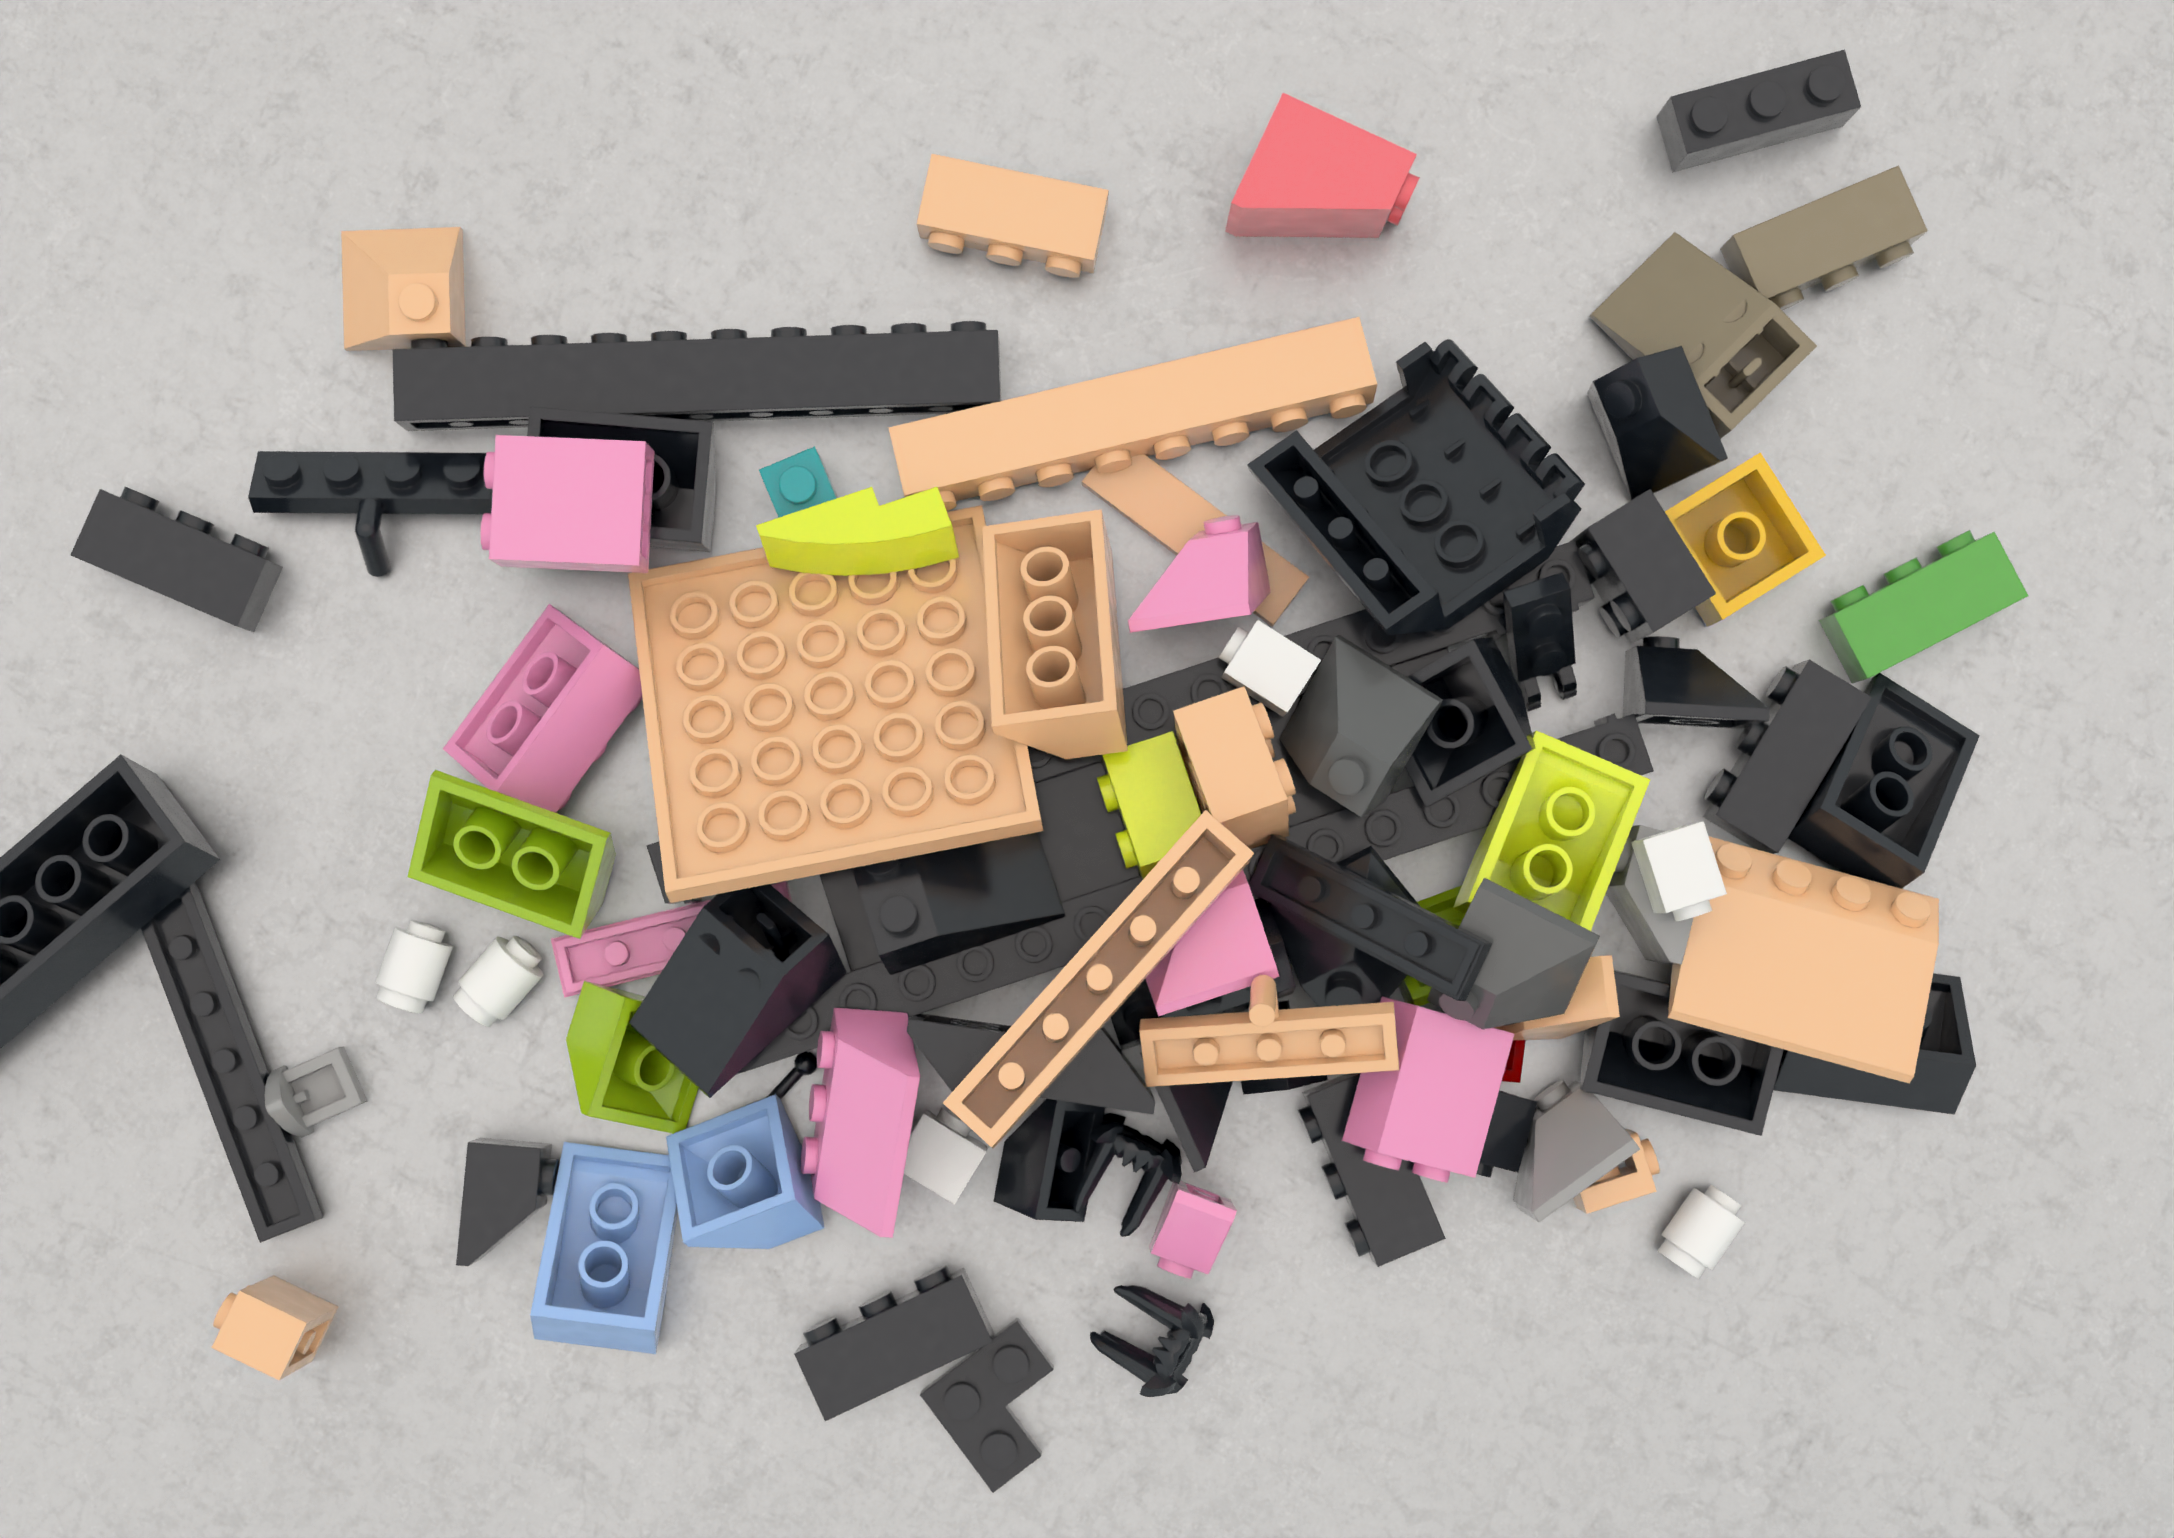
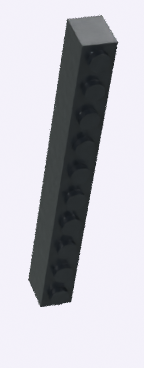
(699, 378)

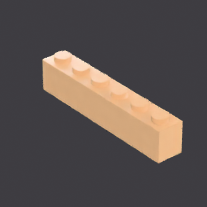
(1098, 979)

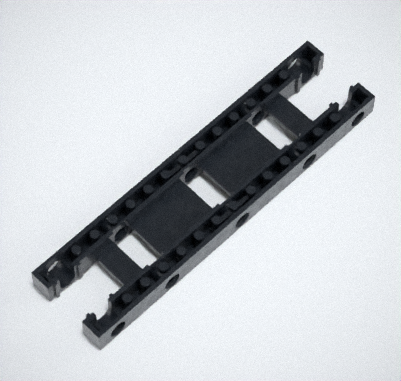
(1083, 842)

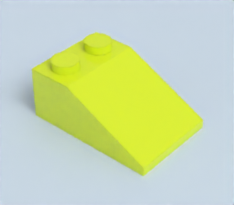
(1558, 830)

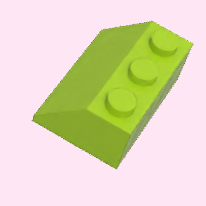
(511, 855)

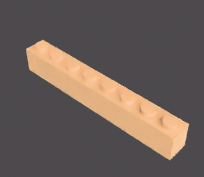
(1138, 413)

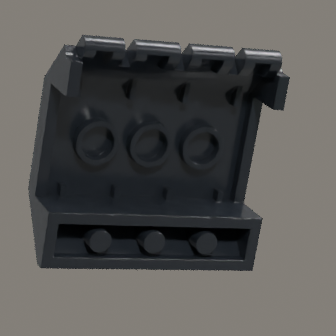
(1427, 495)

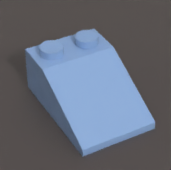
(606, 1250)

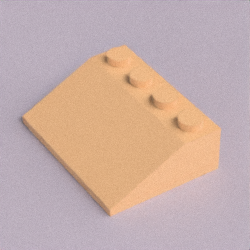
(1810, 962)

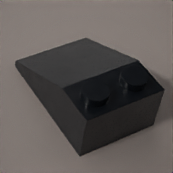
(1888, 788)
(956, 899)

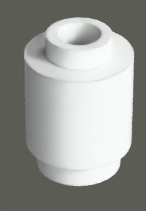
(413, 966)
(498, 980)
(1701, 1230)

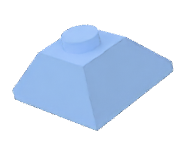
(742, 1180)

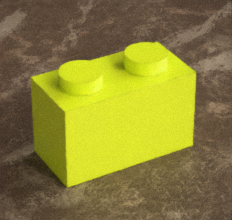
(1152, 797)

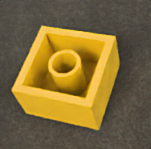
(1743, 537)

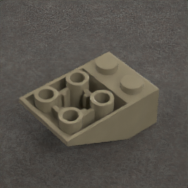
(1728, 330)

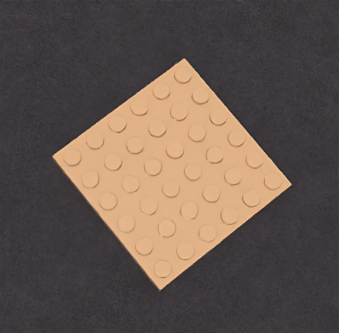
(821, 717)

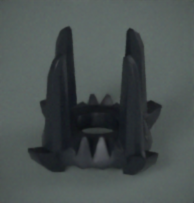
(1156, 1159)
(1165, 1370)

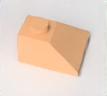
(402, 287)

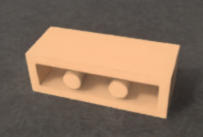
(1012, 215)

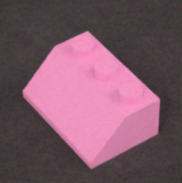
(547, 713)
(862, 1116)

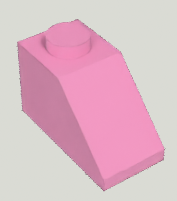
(1191, 1229)

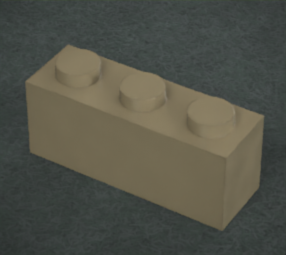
(1828, 239)

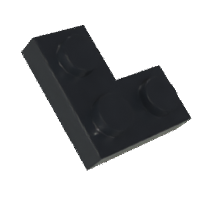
(975, 1398)

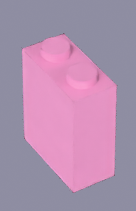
(569, 503)
(1437, 1101)

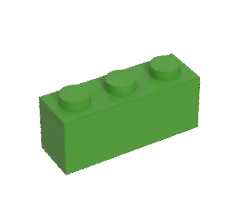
(1921, 605)

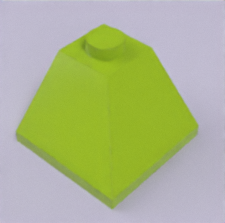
(618, 1070)

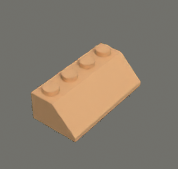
(1054, 635)

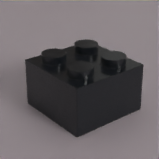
(1641, 569)

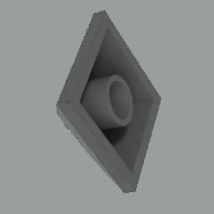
(1357, 726)
(1530, 965)

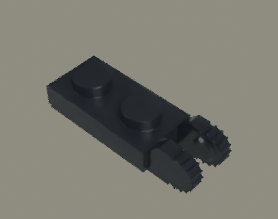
(1541, 636)

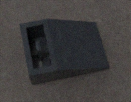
(736, 984)

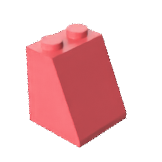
(1320, 179)

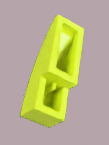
(860, 536)

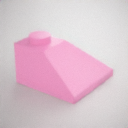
(1211, 578)
(1215, 955)

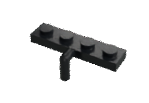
(370, 487)

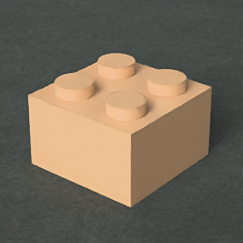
(1232, 766)

